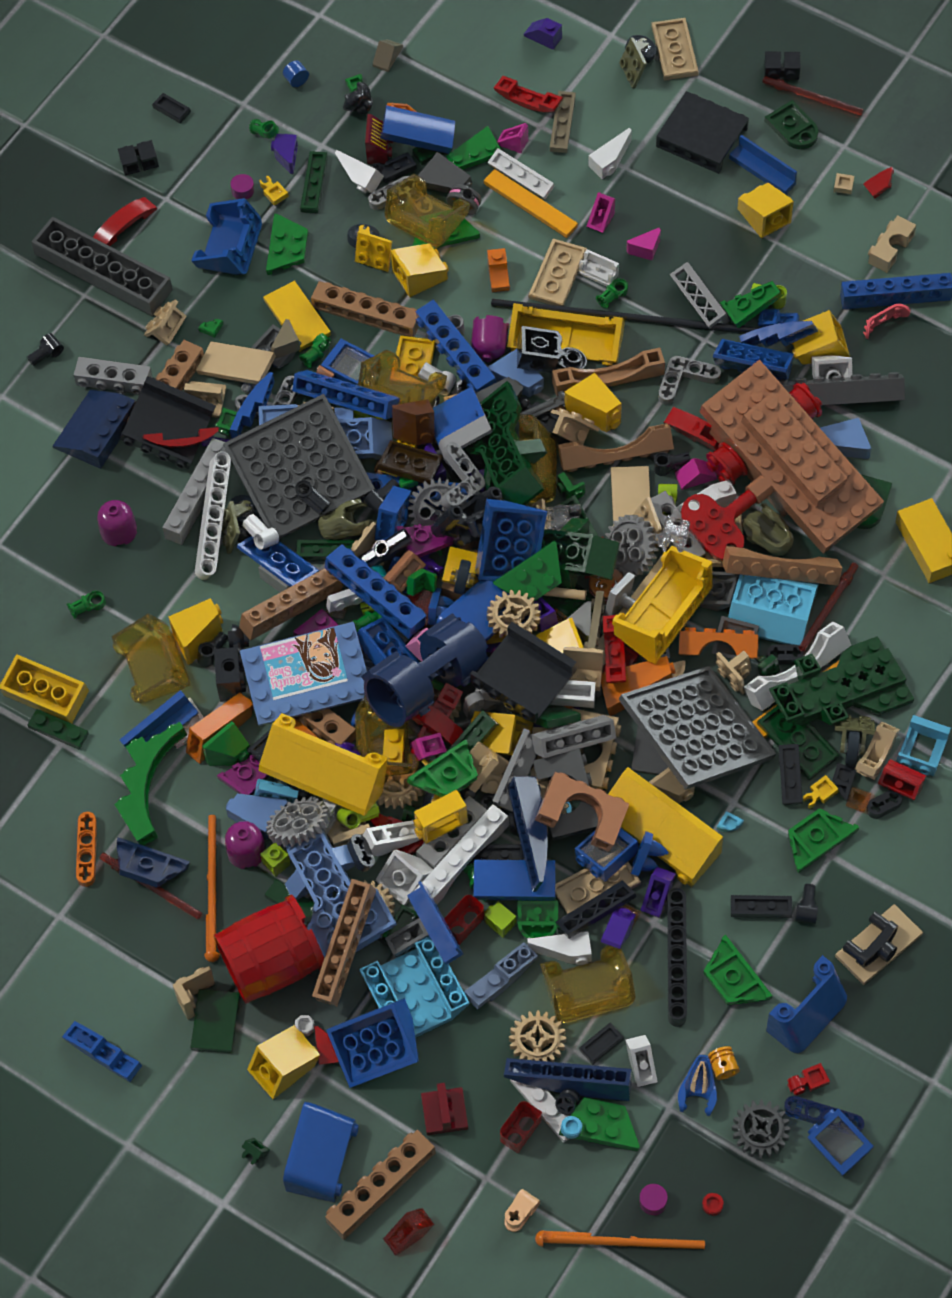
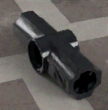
(394, 544)

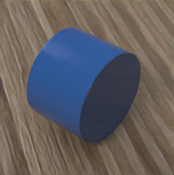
(295, 73)

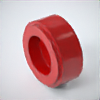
(713, 1204)

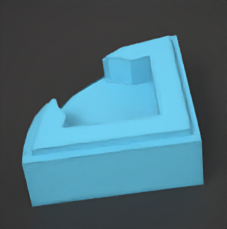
(729, 823)

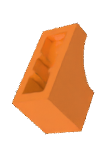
(498, 270)

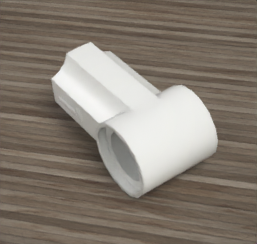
(428, 369)
(262, 535)

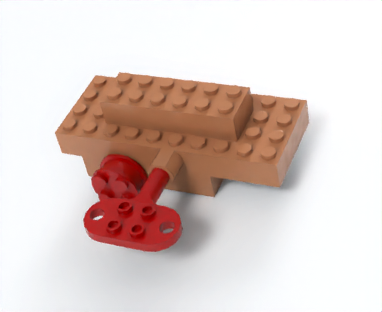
(786, 457)

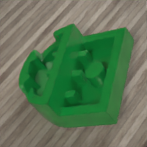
(537, 918)

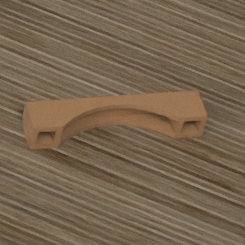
(642, 366)
(653, 440)
(812, 570)

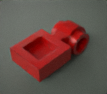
(813, 1077)

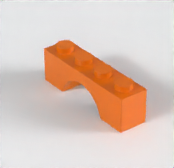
(694, 642)

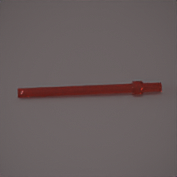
(781, 85)
(845, 580)
(159, 891)

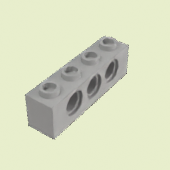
(105, 370)
(665, 503)
(574, 736)
(428, 852)

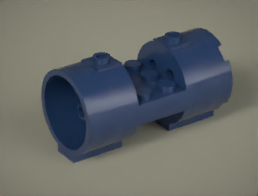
(403, 688)

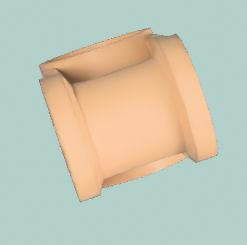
(522, 1207)

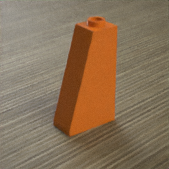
(637, 676)
(236, 709)

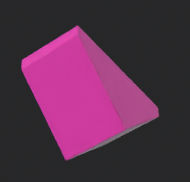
(514, 138)
(601, 212)
(645, 244)
(694, 474)
(428, 746)

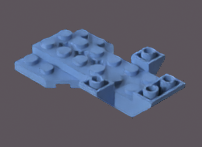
(367, 435)
(322, 871)

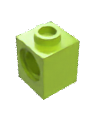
(275, 859)
(500, 919)

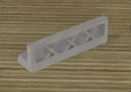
(701, 288)
(519, 765)

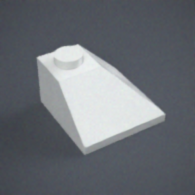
(831, 365)
(402, 874)

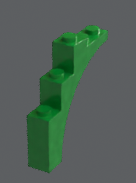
(138, 780)

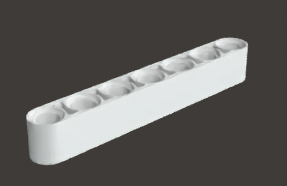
(208, 522)

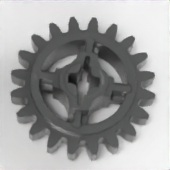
(747, 1139)

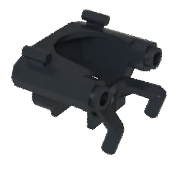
(466, 521)

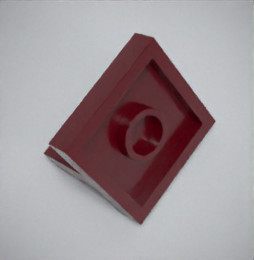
(444, 1110)

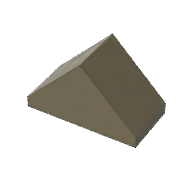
(386, 54)
(286, 341)

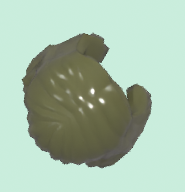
(342, 522)
(768, 531)

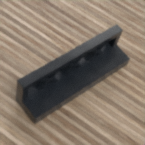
(595, 909)

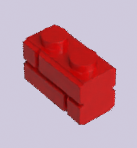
(902, 779)

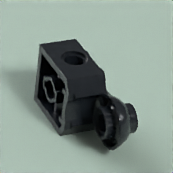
(542, 351)
(229, 665)

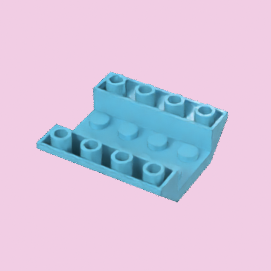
(774, 605)
(423, 981)

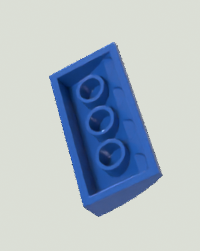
(418, 129)
(279, 561)
(381, 640)
(511, 881)

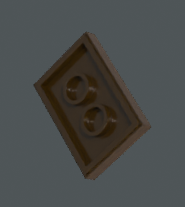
(410, 462)

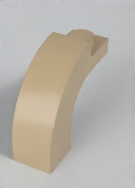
(878, 751)

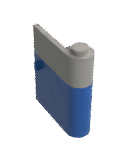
(460, 421)

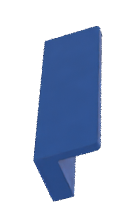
(763, 165)
(174, 710)
(435, 924)

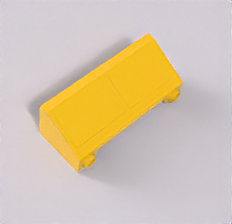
(594, 336)
(665, 604)
(323, 767)
(689, 841)

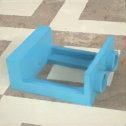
(930, 729)

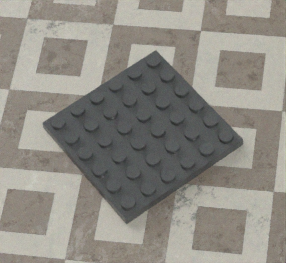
(293, 448)
(697, 727)

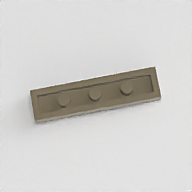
(562, 122)
(598, 607)

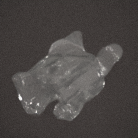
(559, 515)
(673, 533)

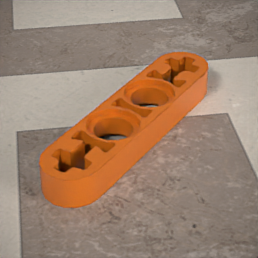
(86, 849)

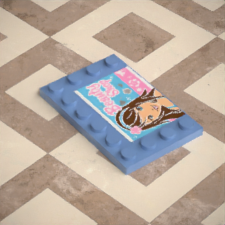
(305, 673)

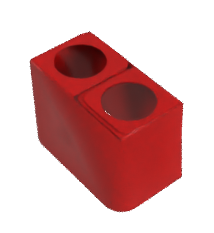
(460, 911)
(522, 1110)

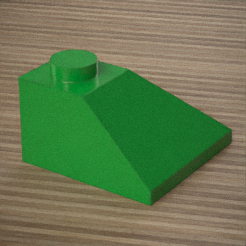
(226, 747)

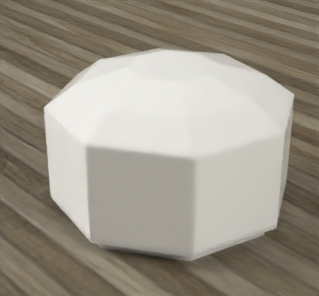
(305, 1024)

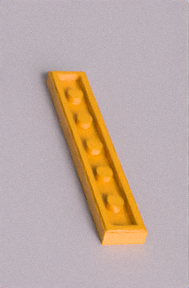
(530, 203)

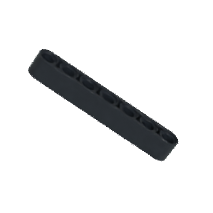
(677, 965)

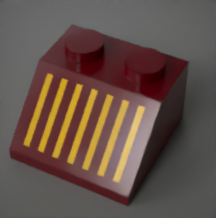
(377, 149)

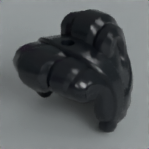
(359, 100)

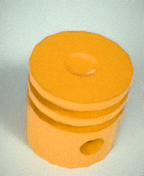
(723, 1063)

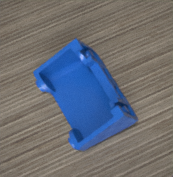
(231, 239)
(473, 607)
(802, 1025)
(318, 1152)

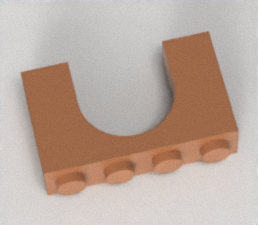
(609, 809)

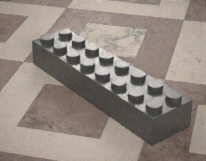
(102, 266)

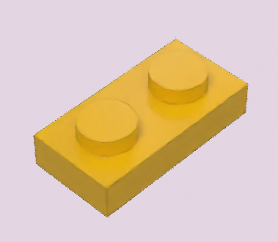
(394, 745)

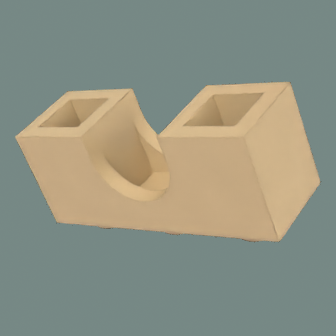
(897, 232)

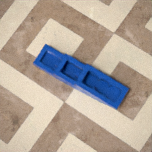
(784, 332)
(258, 397)
(102, 1051)

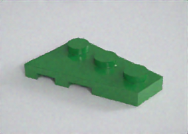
(475, 150)
(749, 305)

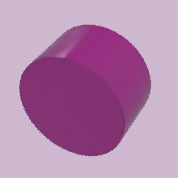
(242, 186)
(653, 1199)

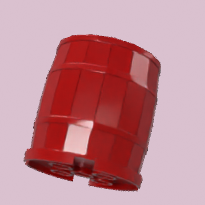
(269, 949)

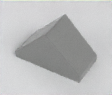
(582, 621)

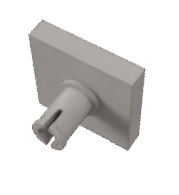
(620, 596)

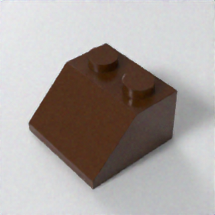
(414, 422)

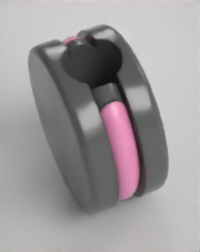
(466, 193)

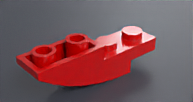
(691, 427)

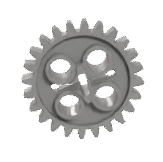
(424, 493)
(631, 545)
(298, 822)

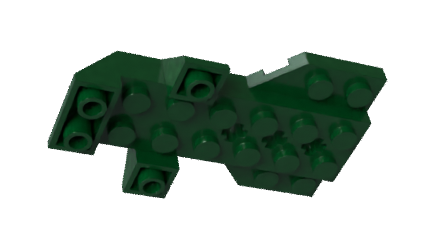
(504, 453)
(582, 552)
(824, 697)

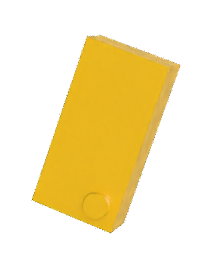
(927, 538)
(43, 688)

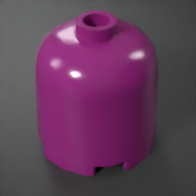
(489, 337)
(116, 523)
(244, 844)

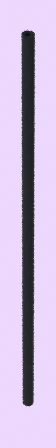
(627, 316)

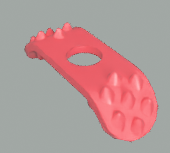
(894, 311)

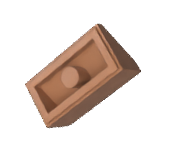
(407, 565)

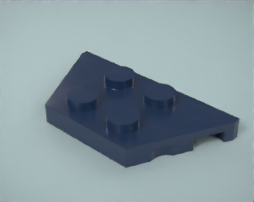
(147, 863)

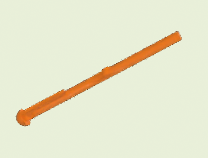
(211, 954)
(586, 1239)

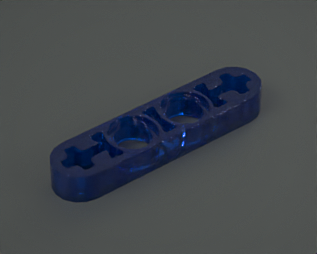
(823, 1109)

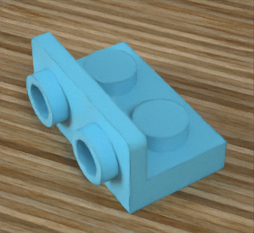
(275, 790)

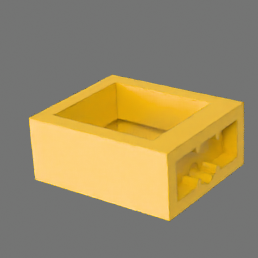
(440, 817)

